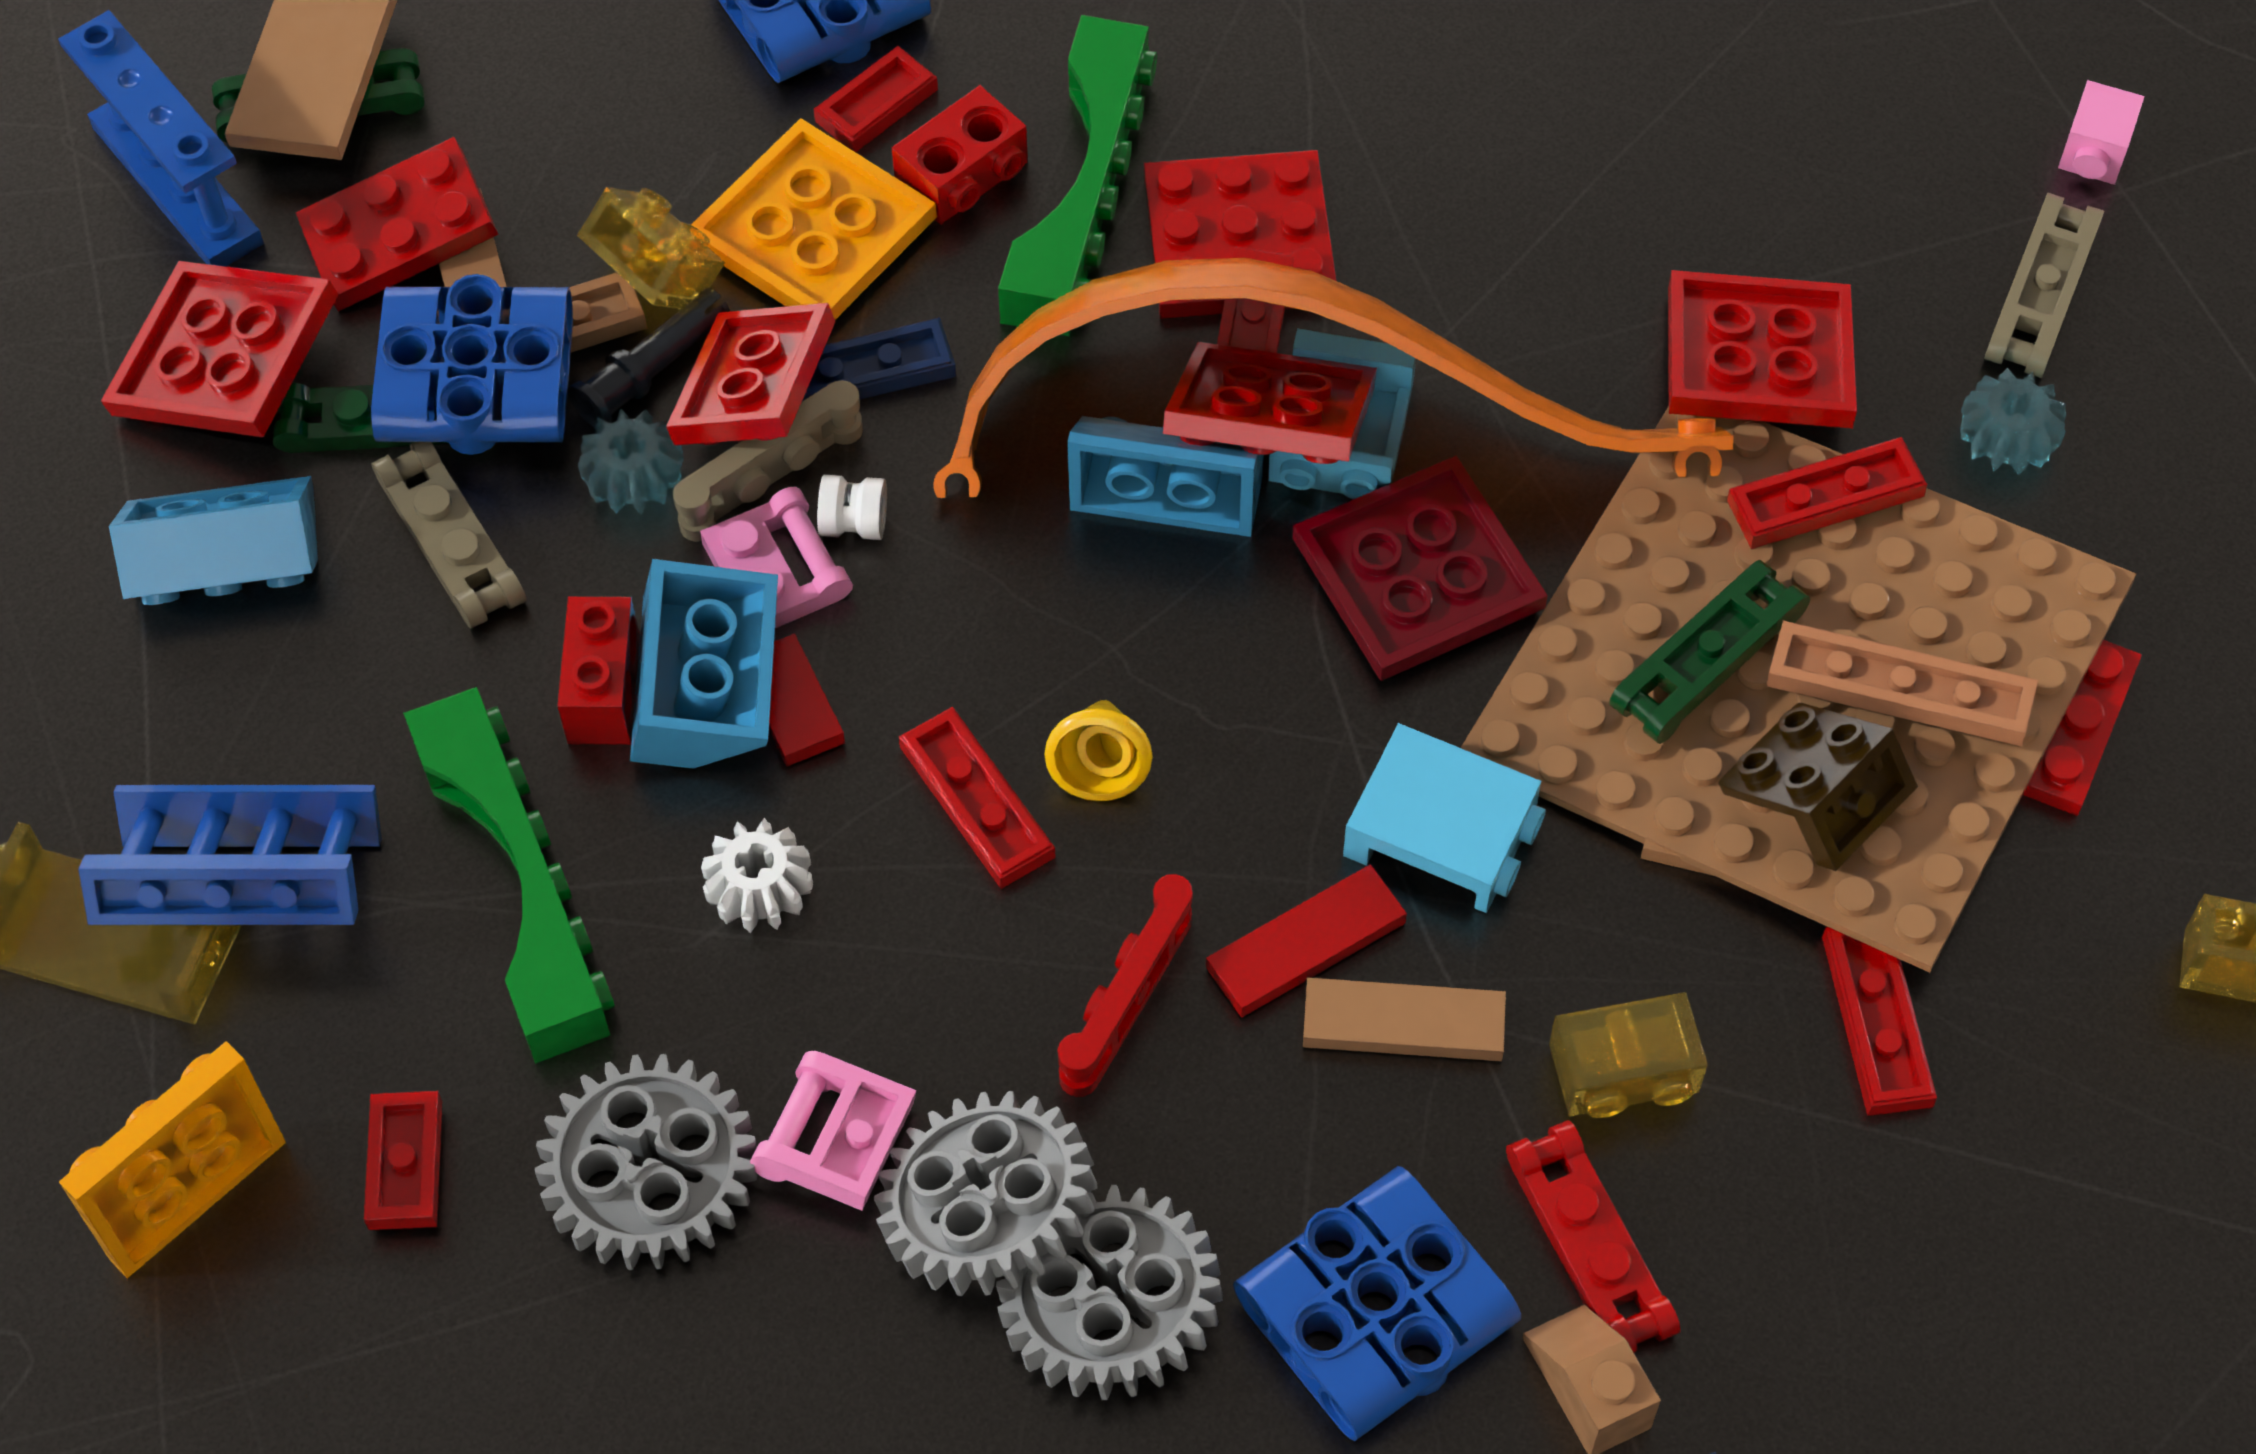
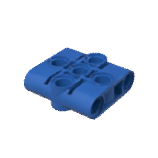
(806, 33)
(467, 325)
(1444, 1309)

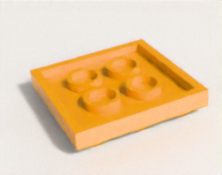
(814, 221)
(173, 1159)

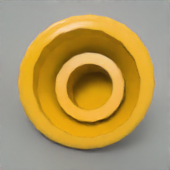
(1094, 734)

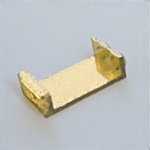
(135, 965)

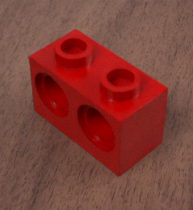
(962, 153)
(599, 670)

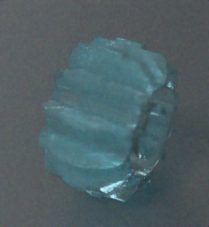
(2013, 421)
(630, 461)

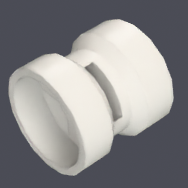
(852, 507)

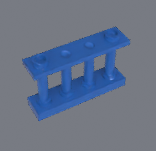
(161, 141)
(232, 887)

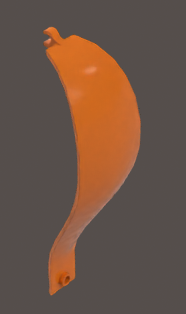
(1328, 298)

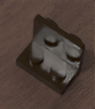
(1827, 773)

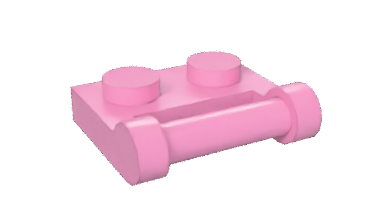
(748, 545)
(853, 1139)

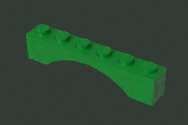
(1105, 84)
(547, 979)

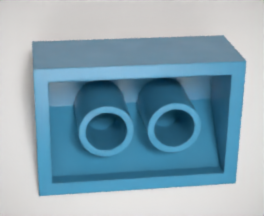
(1160, 479)
(216, 540)
(703, 664)

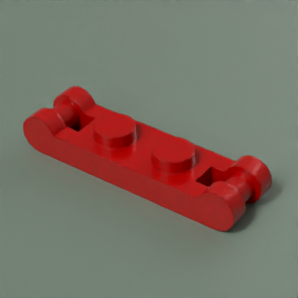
(1114, 1009)
(1590, 1236)

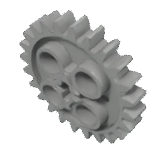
(977, 1178)
(619, 1212)
(1155, 1253)

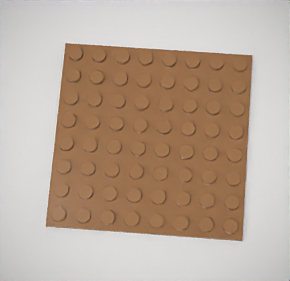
(1903, 577)

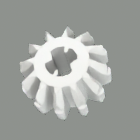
(734, 869)

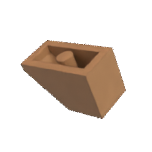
(1594, 1378)

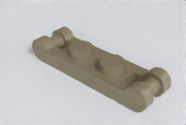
(2044, 284)
(753, 465)
(449, 534)

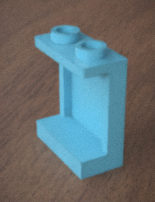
(1382, 429)
(1446, 814)

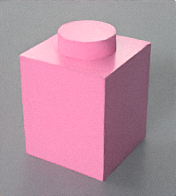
(2101, 132)

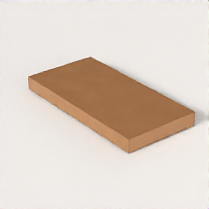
(309, 76)

